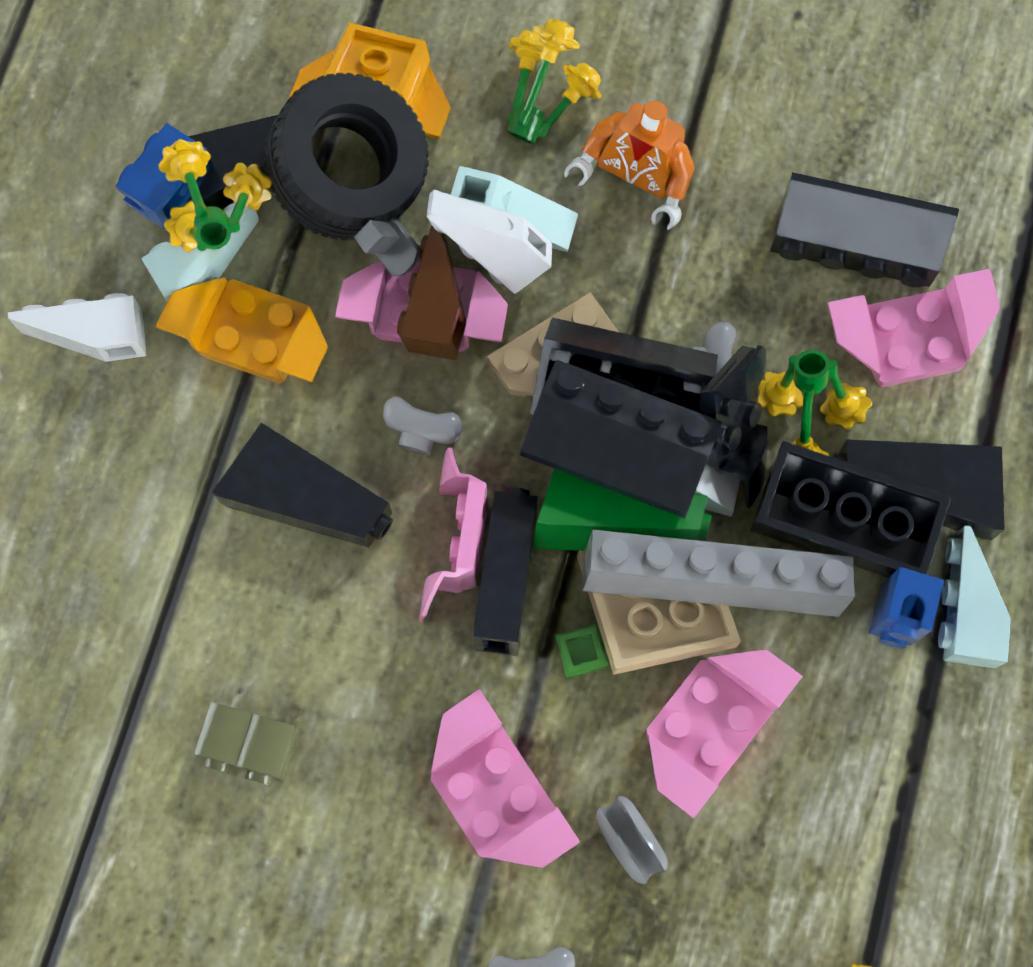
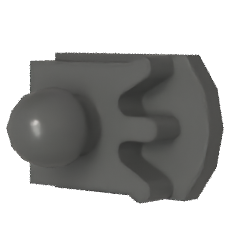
(391, 245)

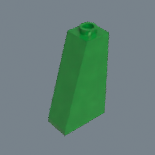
(578, 507)

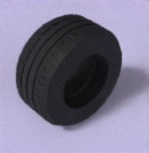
(369, 111)

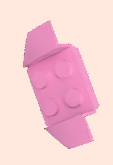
(380, 298)
(920, 332)
(466, 549)
(713, 722)
(495, 790)

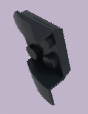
(733, 399)

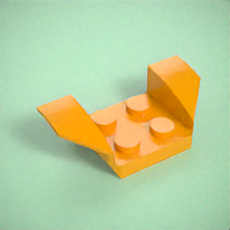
(394, 61)
(247, 329)

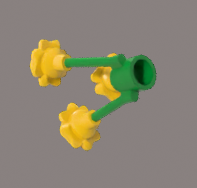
(544, 45)
(210, 226)
(811, 374)

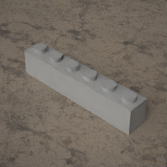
(718, 573)

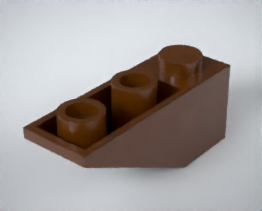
(435, 309)

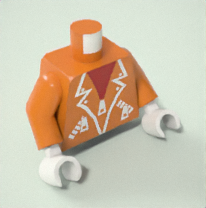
(644, 151)

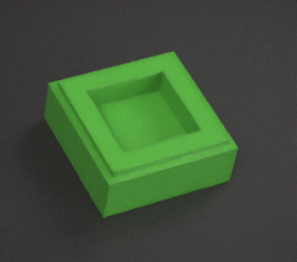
(581, 651)

